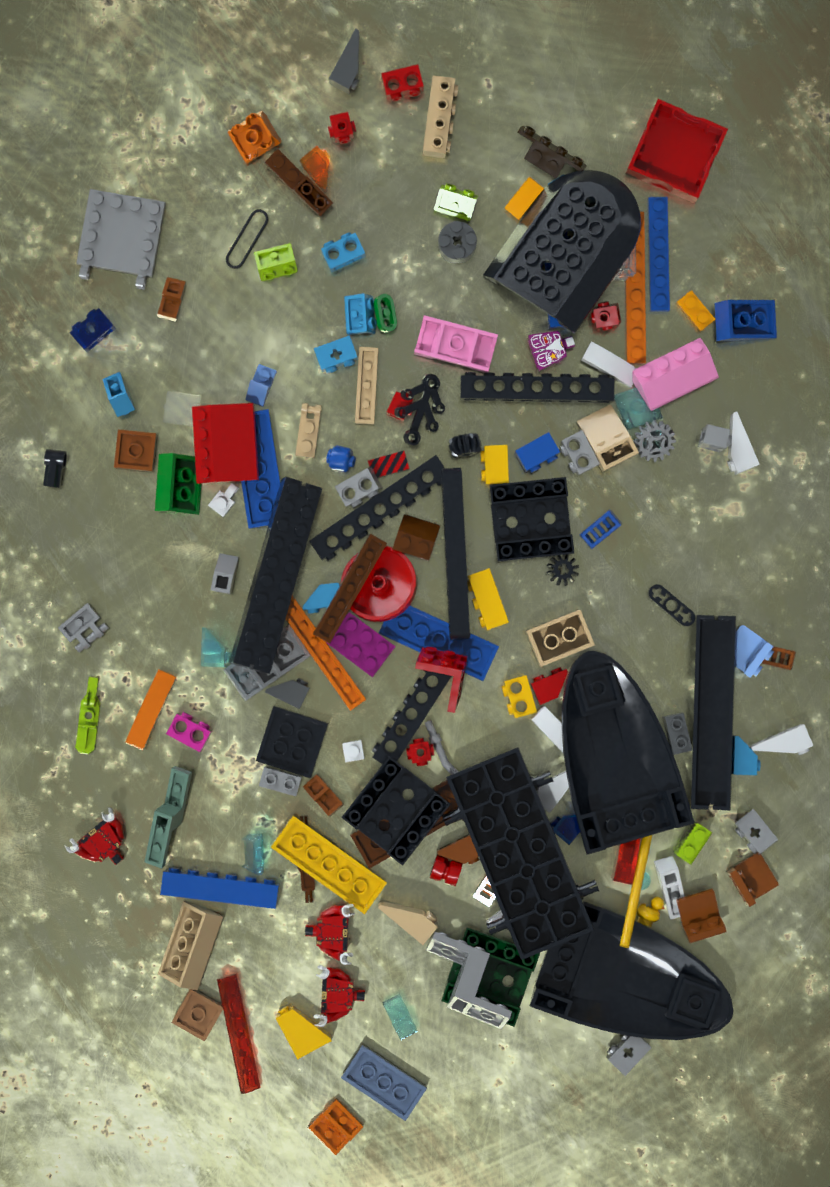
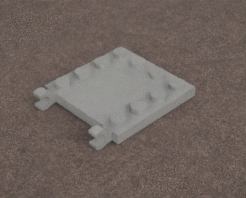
(120, 235)

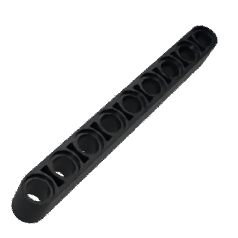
(455, 553)

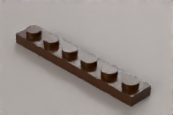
(349, 588)

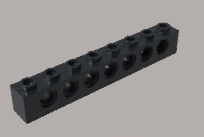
(604, 382)
(326, 552)

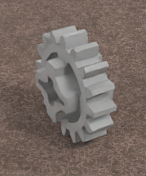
(659, 433)

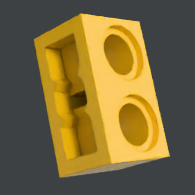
(524, 695)

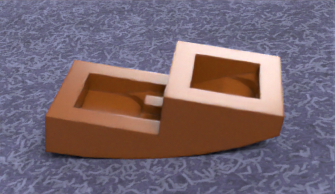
(171, 299)
(323, 795)

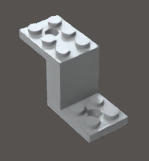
(468, 980)

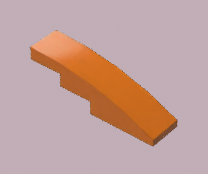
(150, 710)

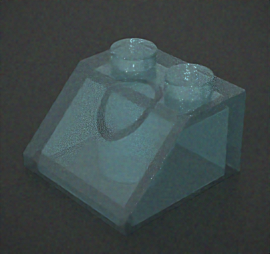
(213, 650)

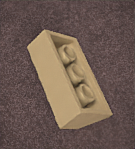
(190, 946)

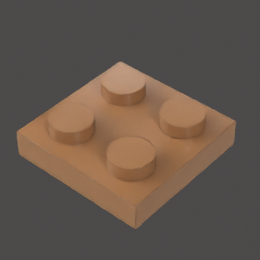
(197, 1014)

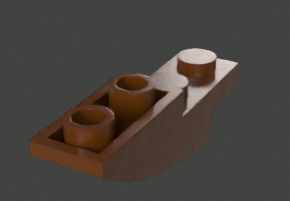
(298, 182)

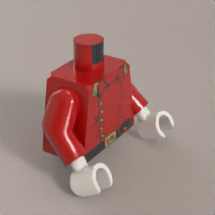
(101, 841)
(332, 932)
(337, 995)

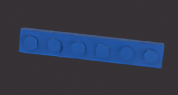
(658, 254)

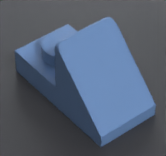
(260, 385)

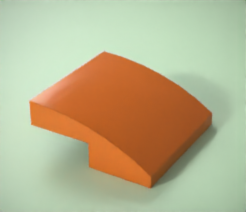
(335, 1127)

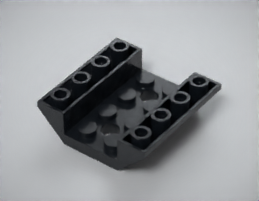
(529, 504)
(408, 819)

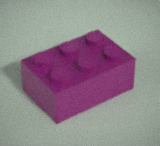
(361, 645)

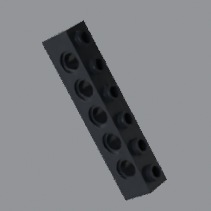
(412, 725)

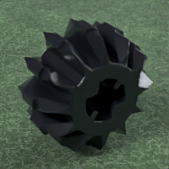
(465, 445)
(568, 566)

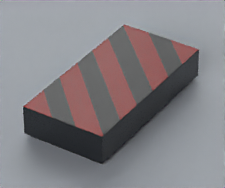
(389, 464)

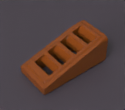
(790, 663)

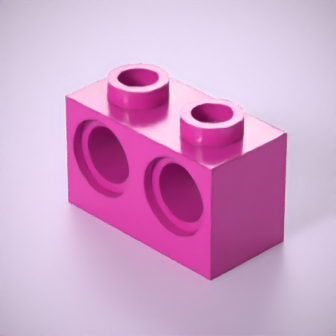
(187, 736)

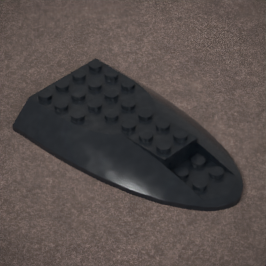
(617, 757)
(632, 991)

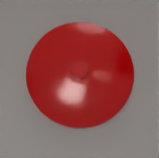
(387, 589)

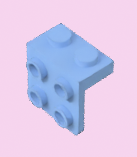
(751, 651)

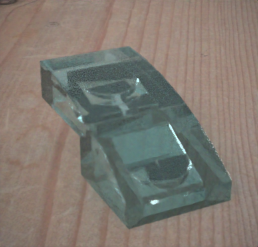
(400, 1016)

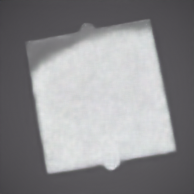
(179, 408)

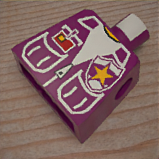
(549, 348)

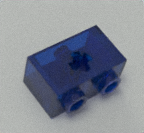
(102, 329)

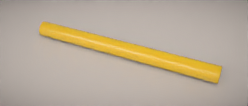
(635, 892)

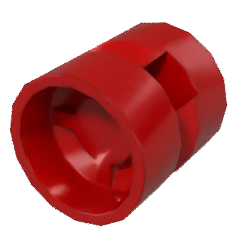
(446, 870)

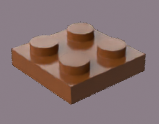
(135, 450)

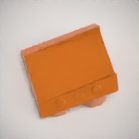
(254, 136)

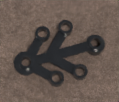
(422, 407)

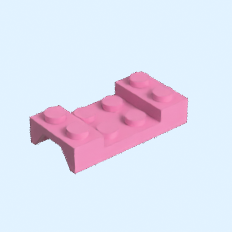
(456, 344)

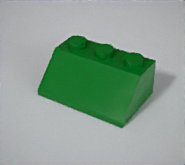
(177, 485)

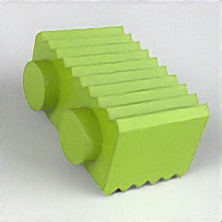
(692, 842)

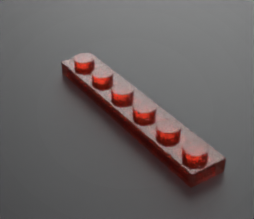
(238, 1033)

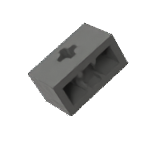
(677, 733)

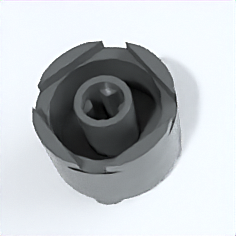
(459, 253)

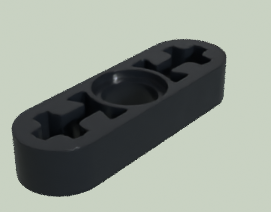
(679, 618)

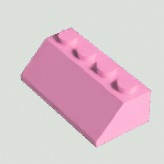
(675, 374)

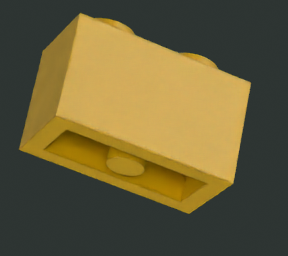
(495, 464)

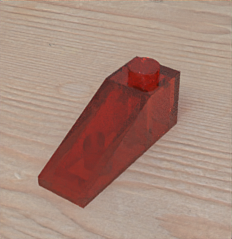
(626, 862)

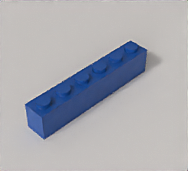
(220, 889)

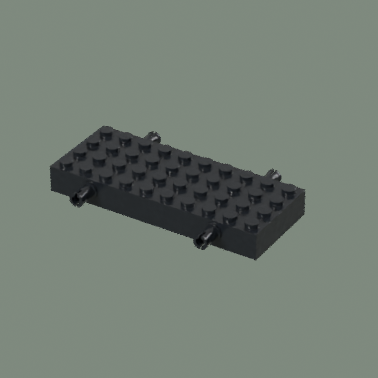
(520, 853)

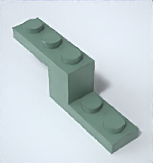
(168, 817)

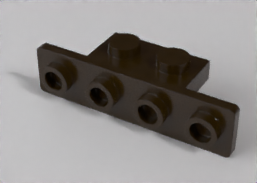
(547, 155)

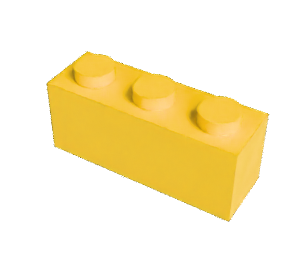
(487, 599)

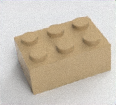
(560, 638)

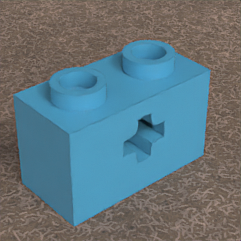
(341, 346)

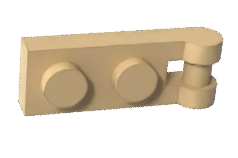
(308, 431)

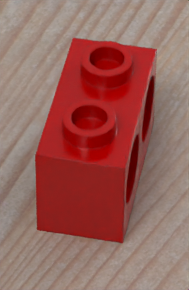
(400, 77)

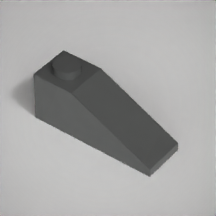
(347, 68)

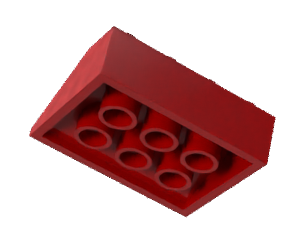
(225, 443)

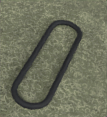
(255, 240)

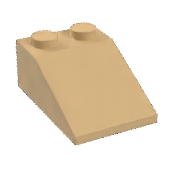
(412, 920)

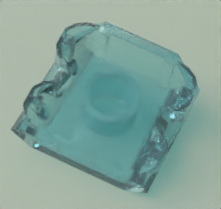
(634, 409)
(254, 853)

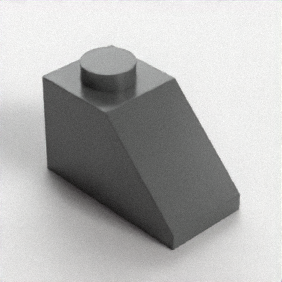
(291, 692)

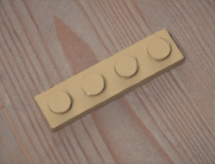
(366, 385)

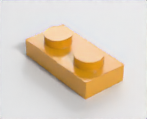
(695, 311)

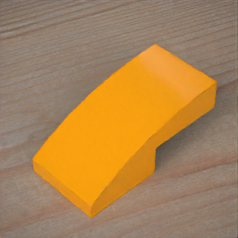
(524, 198)

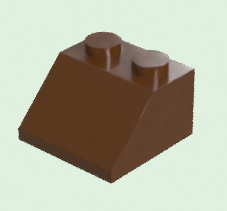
(416, 537)

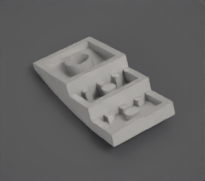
(288, 655)

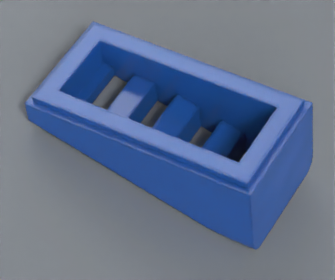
(615, 520)

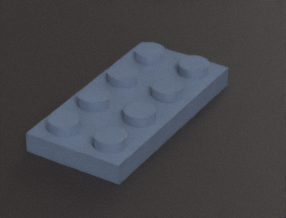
(384, 1082)

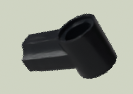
(55, 462)

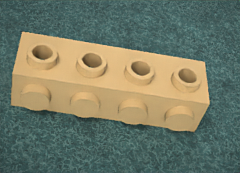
(438, 117)

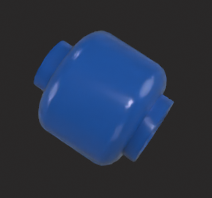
(340, 458)

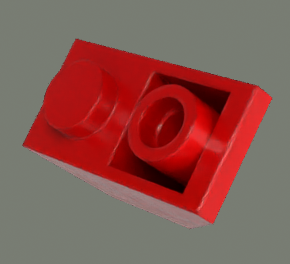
(549, 687)

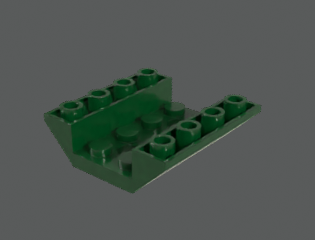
(502, 961)

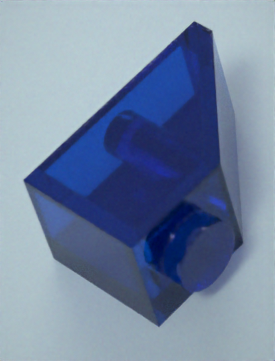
(566, 827)

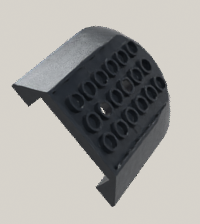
(581, 264)

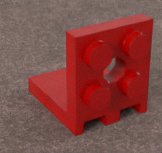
(445, 663)

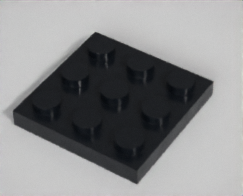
(292, 742)

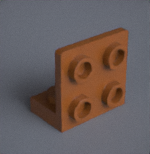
(752, 878)
(700, 916)

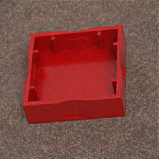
(676, 151)

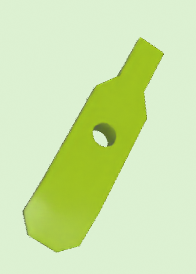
(88, 727)

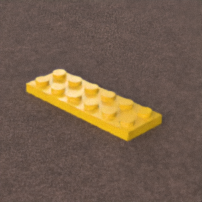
(328, 864)

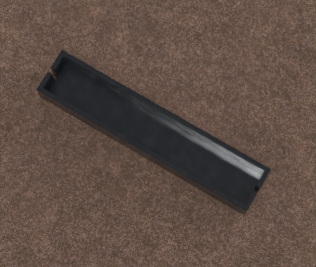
(275, 575)
(713, 712)

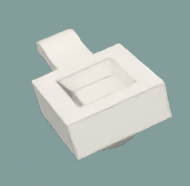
(222, 501)

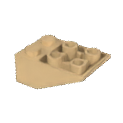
(608, 437)

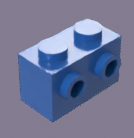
(537, 452)

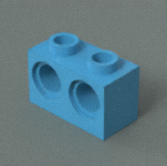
(345, 257)

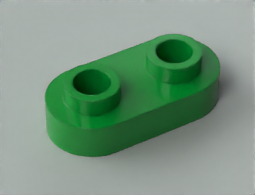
(385, 313)

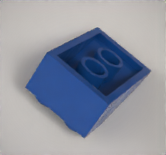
(745, 320)

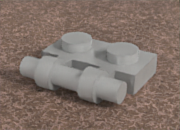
(81, 622)

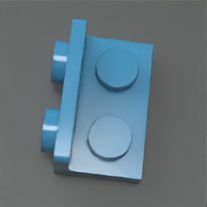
(360, 314)

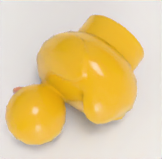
(649, 915)

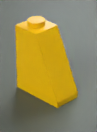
(301, 1031)

